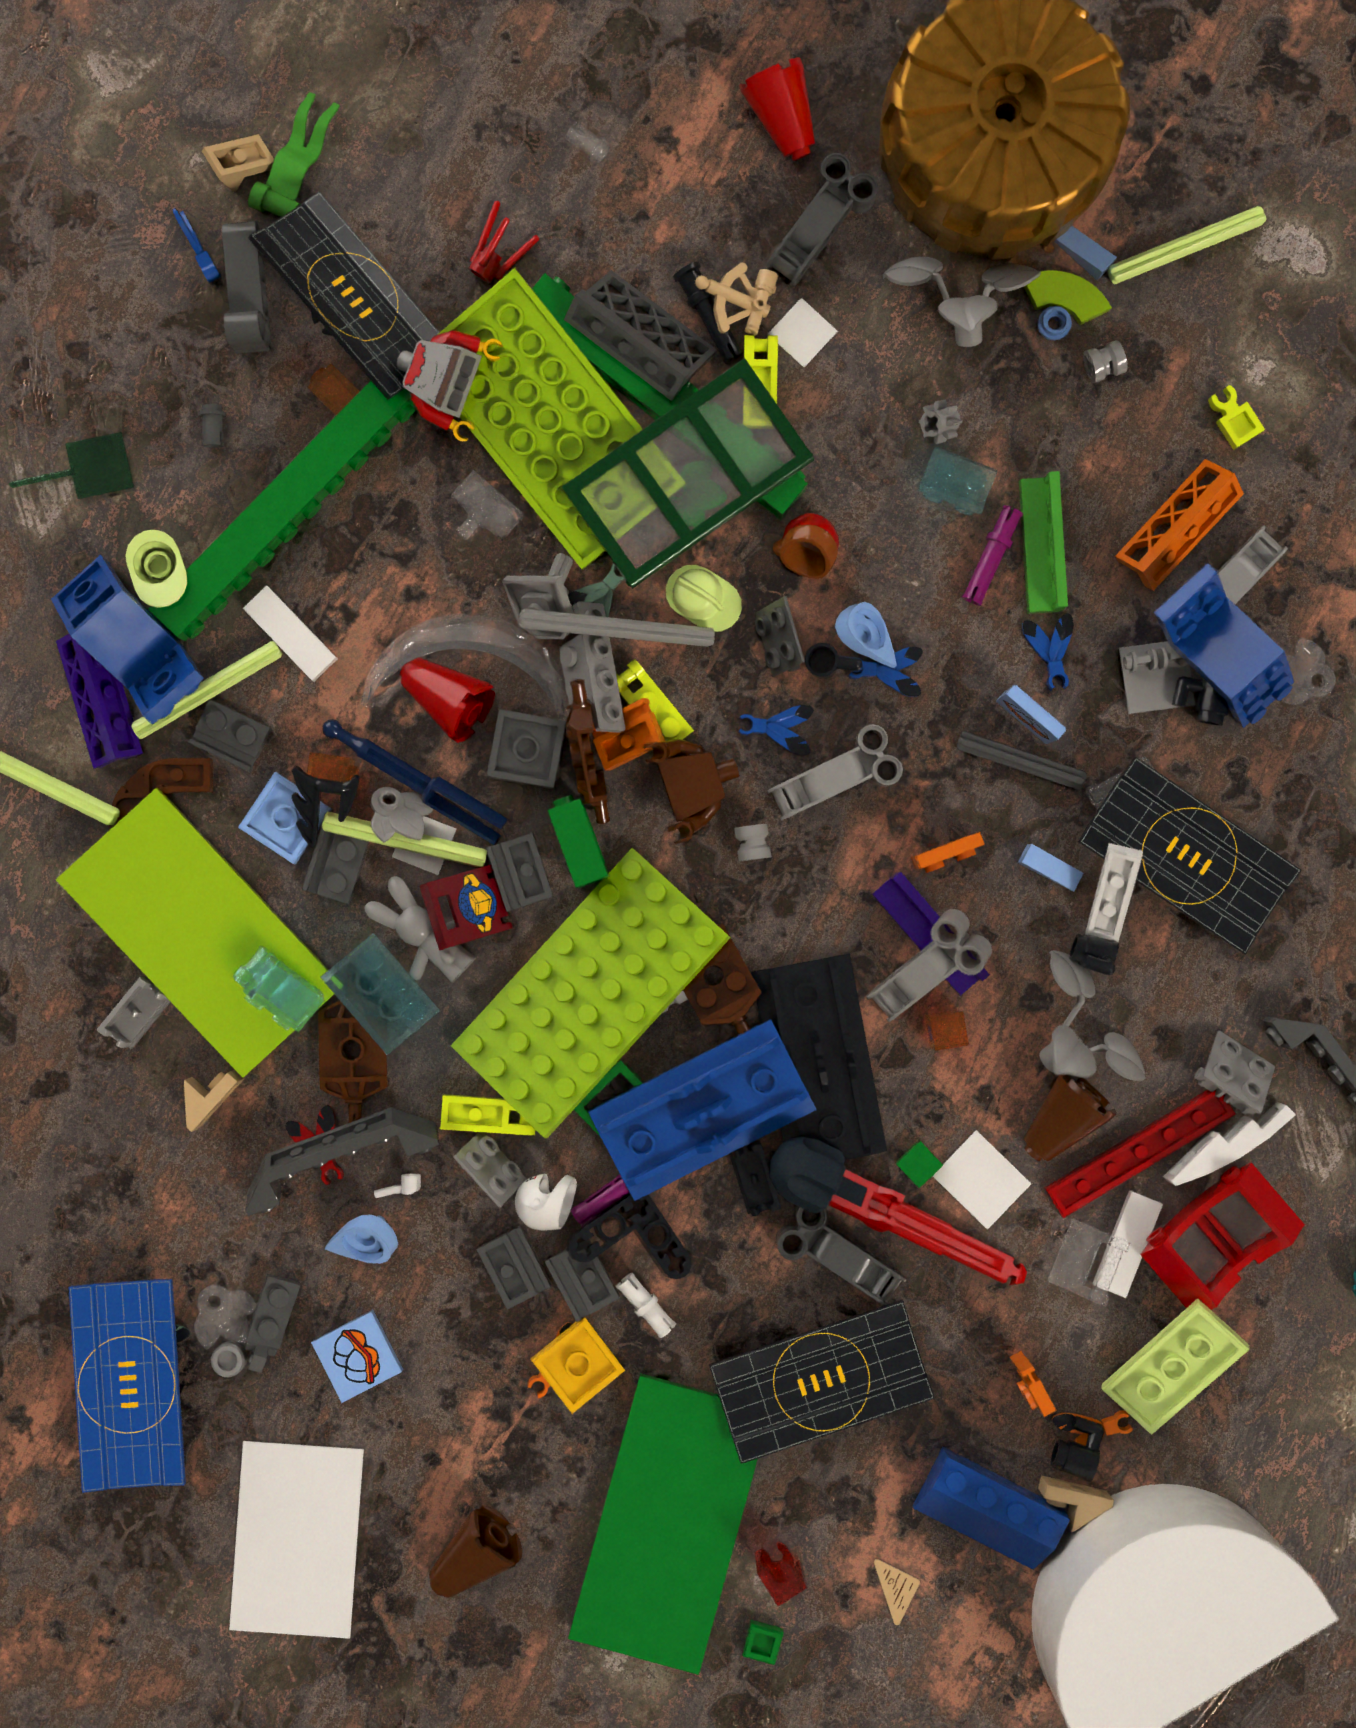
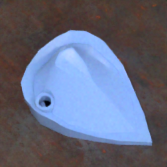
(866, 633)
(365, 1239)

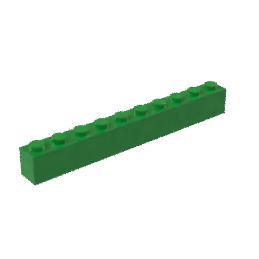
(557, 299)
(283, 506)

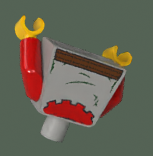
(442, 375)

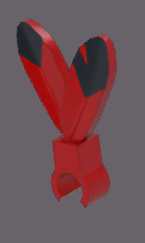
(325, 1122)

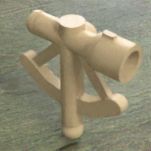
(754, 302)

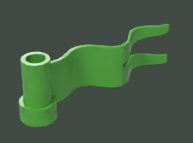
(292, 163)

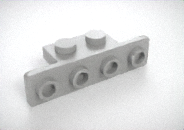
(592, 660)

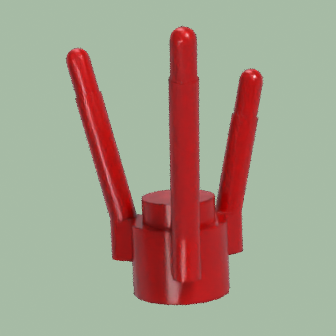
(484, 260)

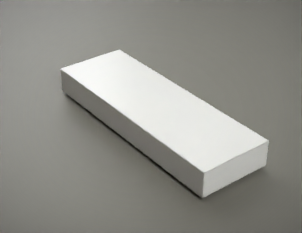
(290, 633)
(1113, 892)
(1134, 1225)

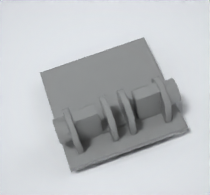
(1151, 676)
(1237, 1073)
(490, 1168)

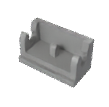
(134, 1013)

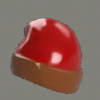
(808, 546)

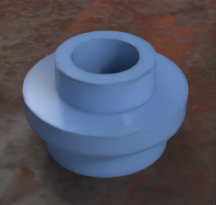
(1058, 314)

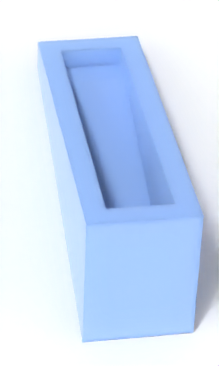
(1086, 252)
(1050, 867)

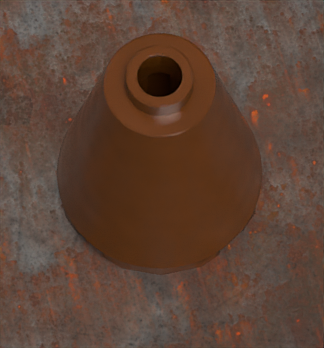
(1066, 1117)
(475, 1553)

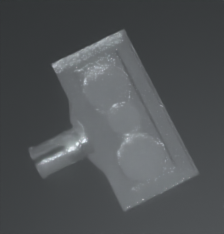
(485, 508)

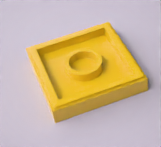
(577, 1364)

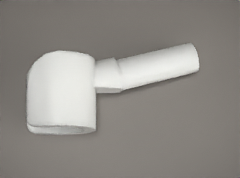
(409, 1184)

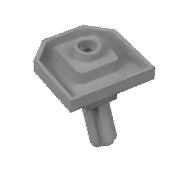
(541, 593)

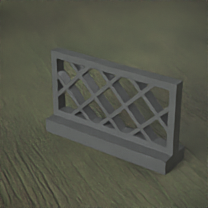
(632, 345)

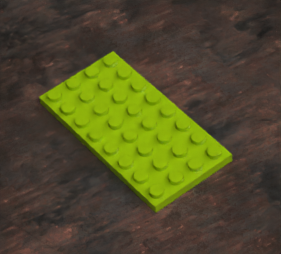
(540, 406)
(589, 992)

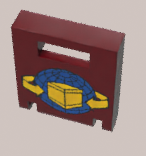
(473, 904)

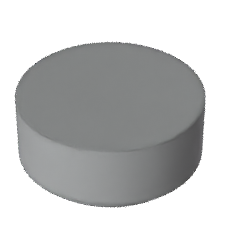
(228, 1359)

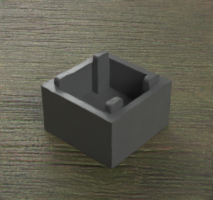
(527, 749)

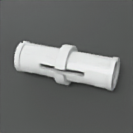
(646, 1305)

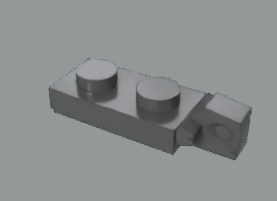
(270, 1319)

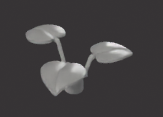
(965, 312)
(1066, 1051)

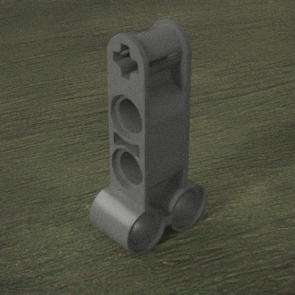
(822, 217)
(840, 1256)

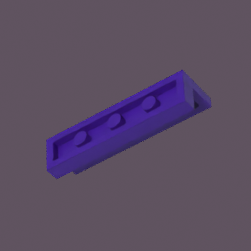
(107, 700)
(916, 920)

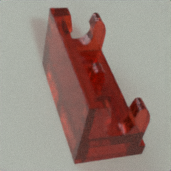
(782, 1577)

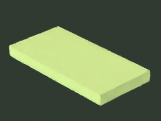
(1175, 1366)

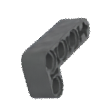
(248, 316)

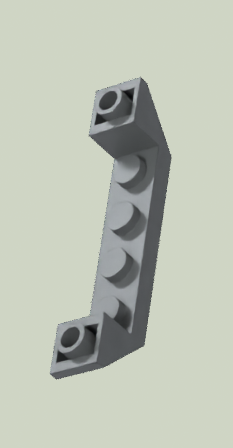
(1322, 1043)
(414, 1133)

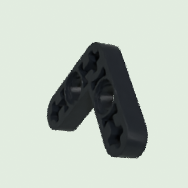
(640, 1226)

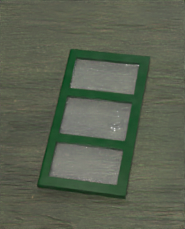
(688, 473)

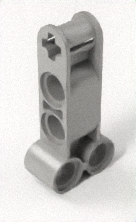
(1249, 564)
(836, 775)
(932, 965)

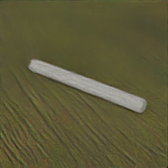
(616, 627)

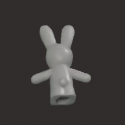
(415, 929)

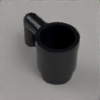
(824, 661)
(1210, 705)
(1095, 953)
(1077, 1458)

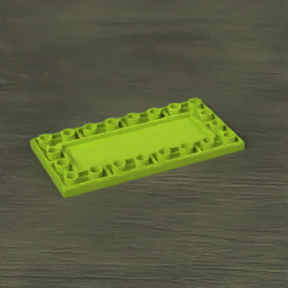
(189, 924)

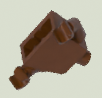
(691, 782)

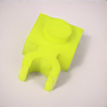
(1238, 422)

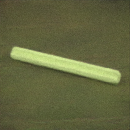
(1186, 244)
(213, 686)
(58, 790)
(427, 845)

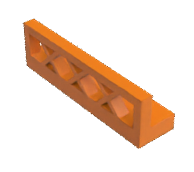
(1187, 525)

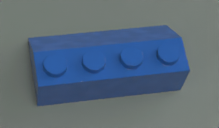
(991, 1509)

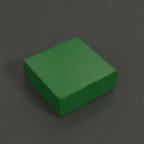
(919, 1164)
(762, 1642)

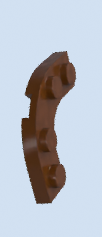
(168, 775)

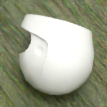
(542, 1208)

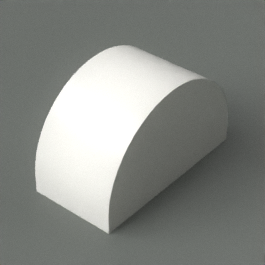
(1165, 1607)

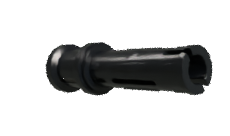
(704, 304)

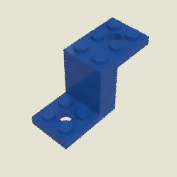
(127, 639)
(1225, 647)

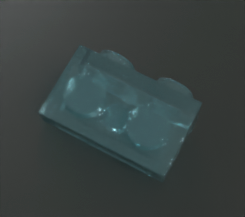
(957, 481)

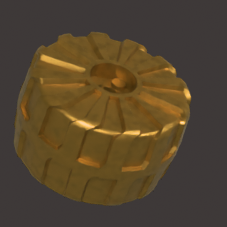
(989, 180)

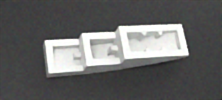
(1218, 1151)

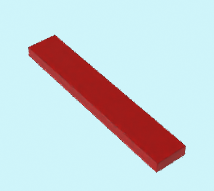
(1138, 1152)

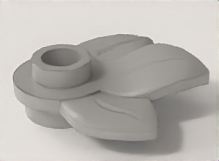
(401, 817)

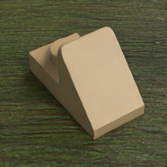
(238, 159)
(201, 1103)
(1083, 1501)

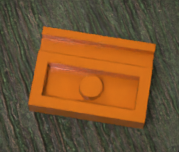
(627, 745)
(960, 848)
(1031, 1385)

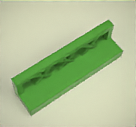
(1043, 544)

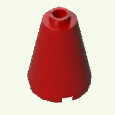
(783, 106)
(448, 696)

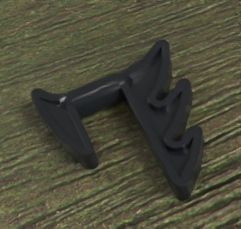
(309, 809)

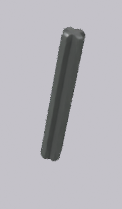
(1021, 760)

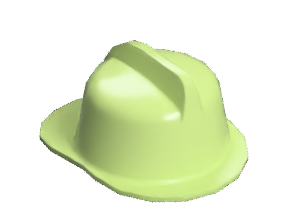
(156, 568)
(703, 598)

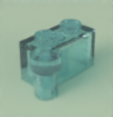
(278, 990)

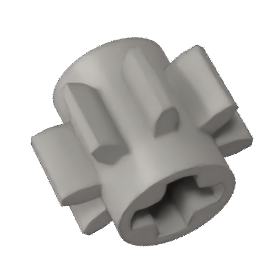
(940, 421)

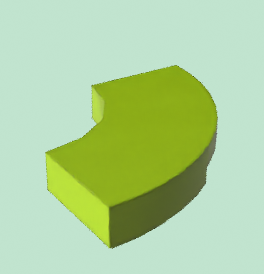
(1070, 292)

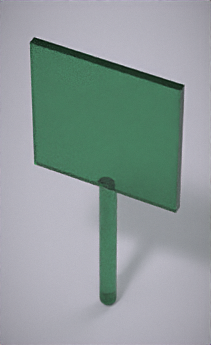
(96, 465)

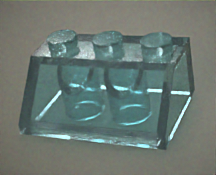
(380, 994)

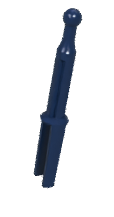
(423, 784)

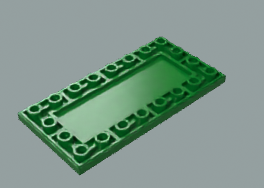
(665, 1529)

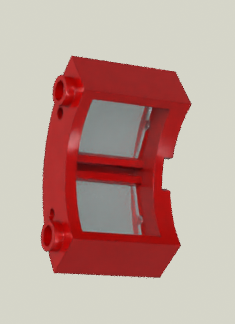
(1220, 1235)

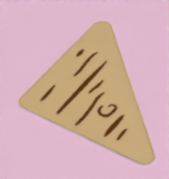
(897, 1588)

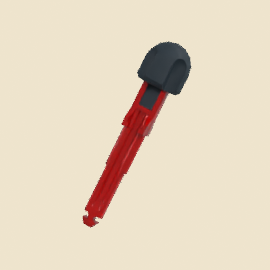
(815, 1177)

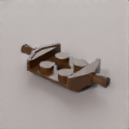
(578, 726)
(731, 997)
(345, 1076)

